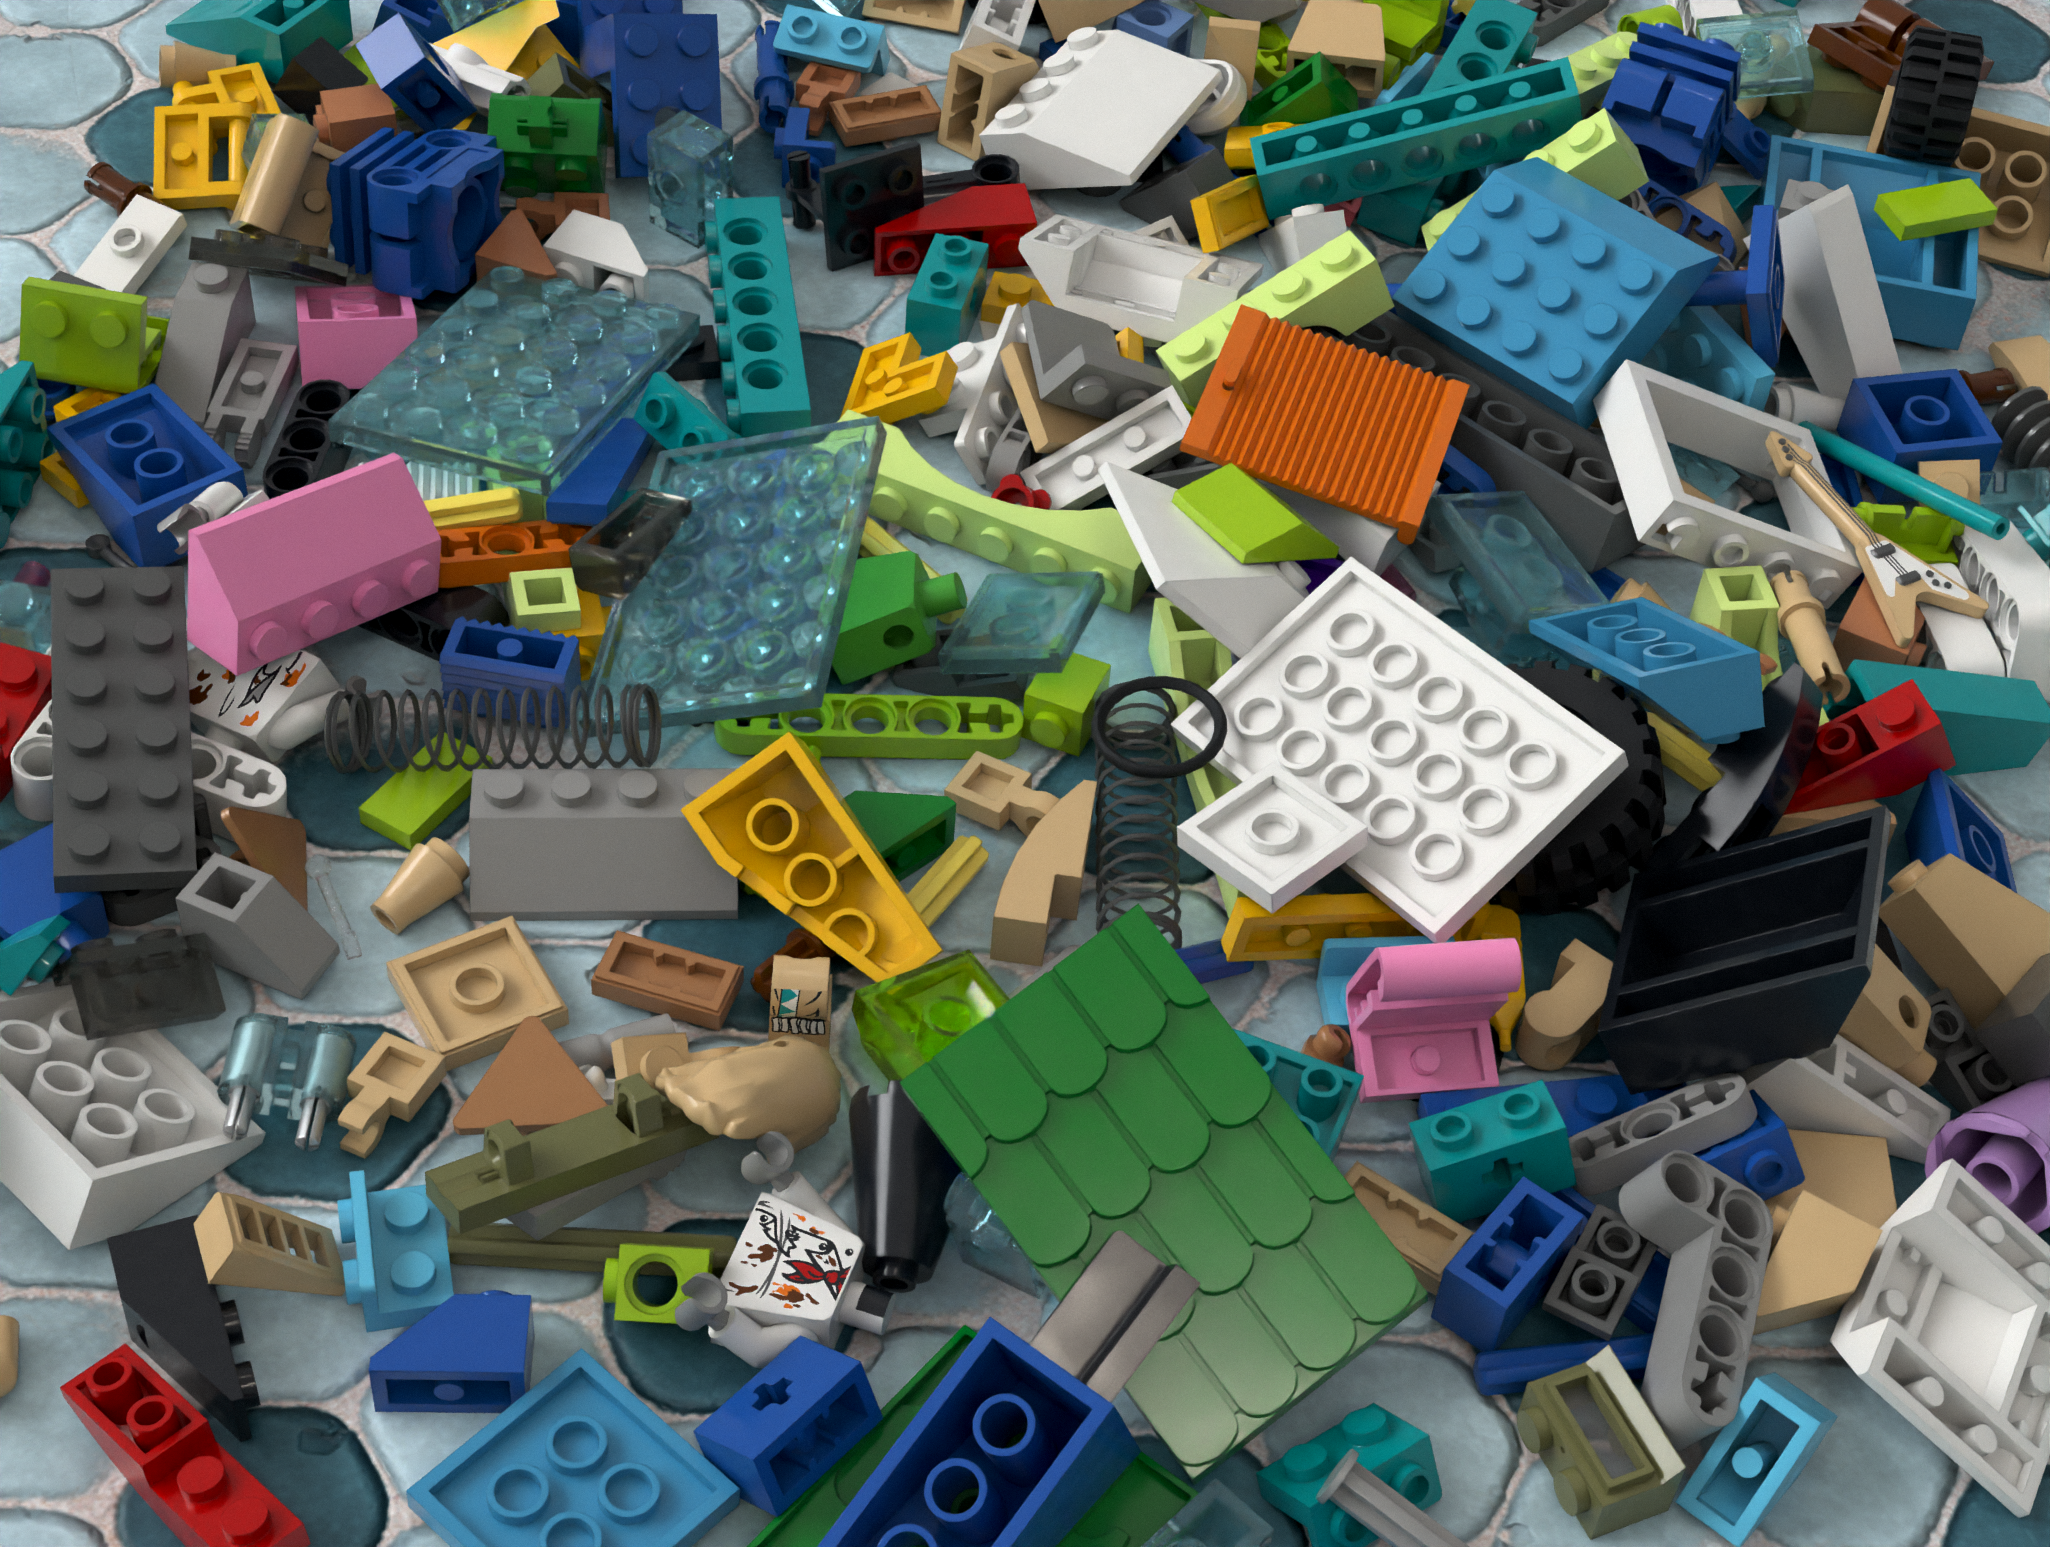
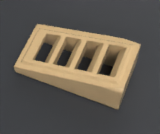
(236, 1250)

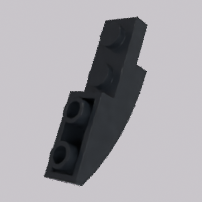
(1756, 773)

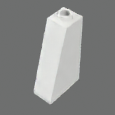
(1834, 295)

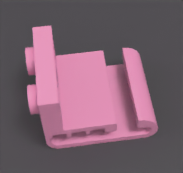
(1426, 1014)

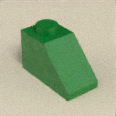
(1302, 96)
(905, 827)

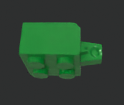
(549, 143)

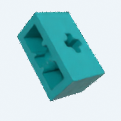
(947, 293)
(1485, 1147)

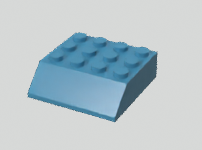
(1923, 281)
(1552, 284)

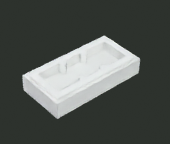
(133, 246)

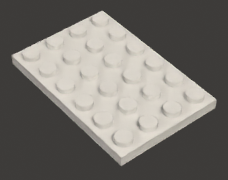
(1412, 736)

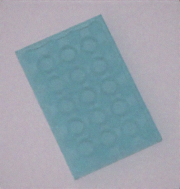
(516, 380)
(753, 581)

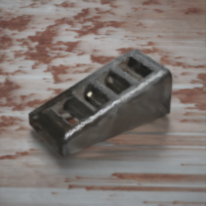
(625, 545)

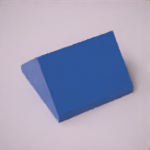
(1951, 823)

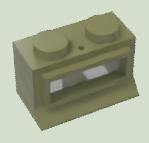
(1600, 1445)

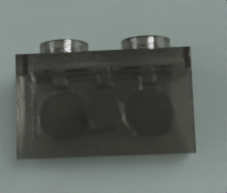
(142, 984)

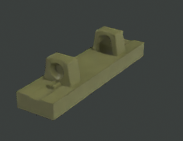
(561, 1159)

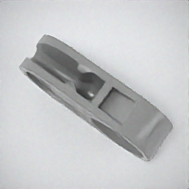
(1011, 453)

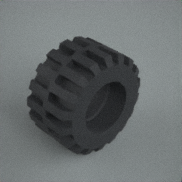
(1933, 96)

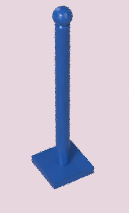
(1758, 287)

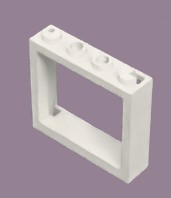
(1648, 409)

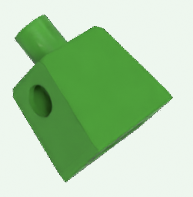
(892, 614)

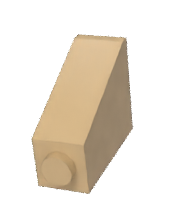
(1966, 931)

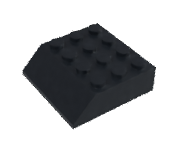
(1745, 953)

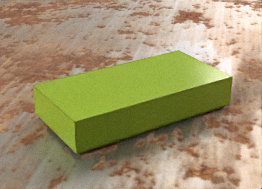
(1935, 209)
(416, 801)

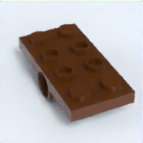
(1873, 42)

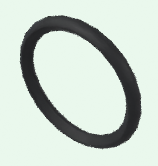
(1159, 772)

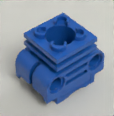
(1675, 102)
(415, 207)

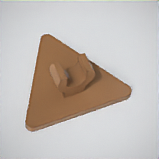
(272, 846)
(529, 1084)

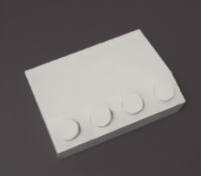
(1098, 111)
(101, 1125)

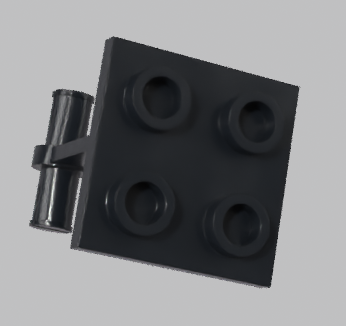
(855, 198)

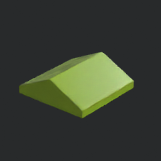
(1251, 519)

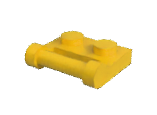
(186, 154)

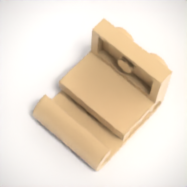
(287, 185)

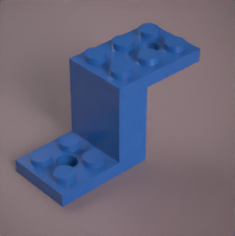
(653, 63)

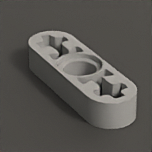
(1687, 1121)

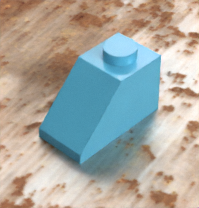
(1756, 1458)

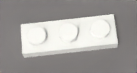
(1132, 440)

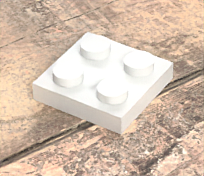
(1272, 837)

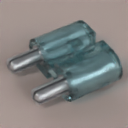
(287, 1070)

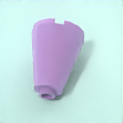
(2004, 1150)

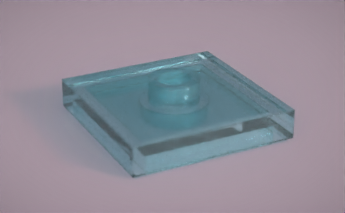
(1771, 49)

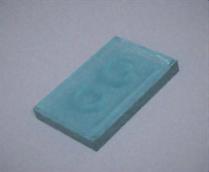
(1514, 555)
(1022, 623)

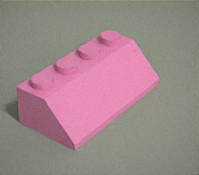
(310, 564)

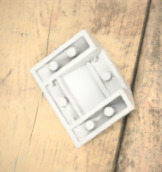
(1133, 277)
(1196, 572)
(1960, 1331)

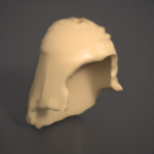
(760, 1089)

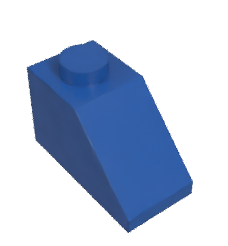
(459, 1357)

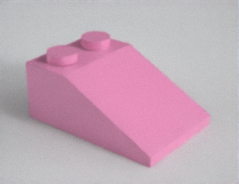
(351, 332)

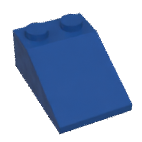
(141, 464)

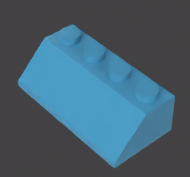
(1665, 663)

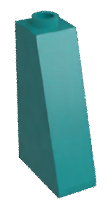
(1985, 717)

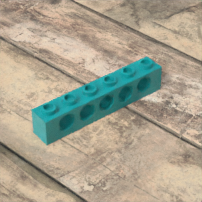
(1487, 44)
(1416, 138)
(758, 315)

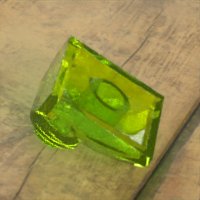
(923, 1011)

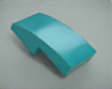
(31, 953)

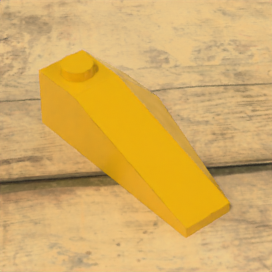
(805, 852)

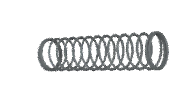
(1138, 738)
(362, 742)

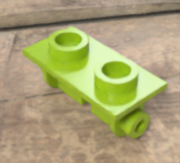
(1924, 534)

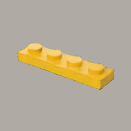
(1308, 920)

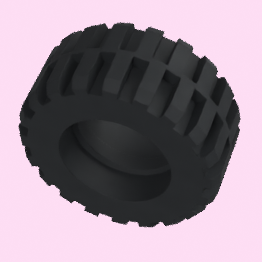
(1618, 823)

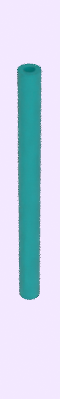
(1909, 483)

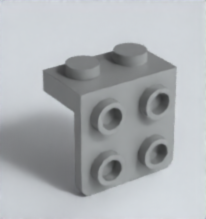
(1081, 364)

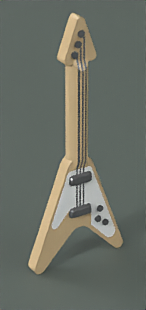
(1892, 572)

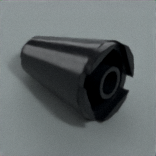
(898, 1188)

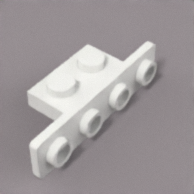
(980, 396)

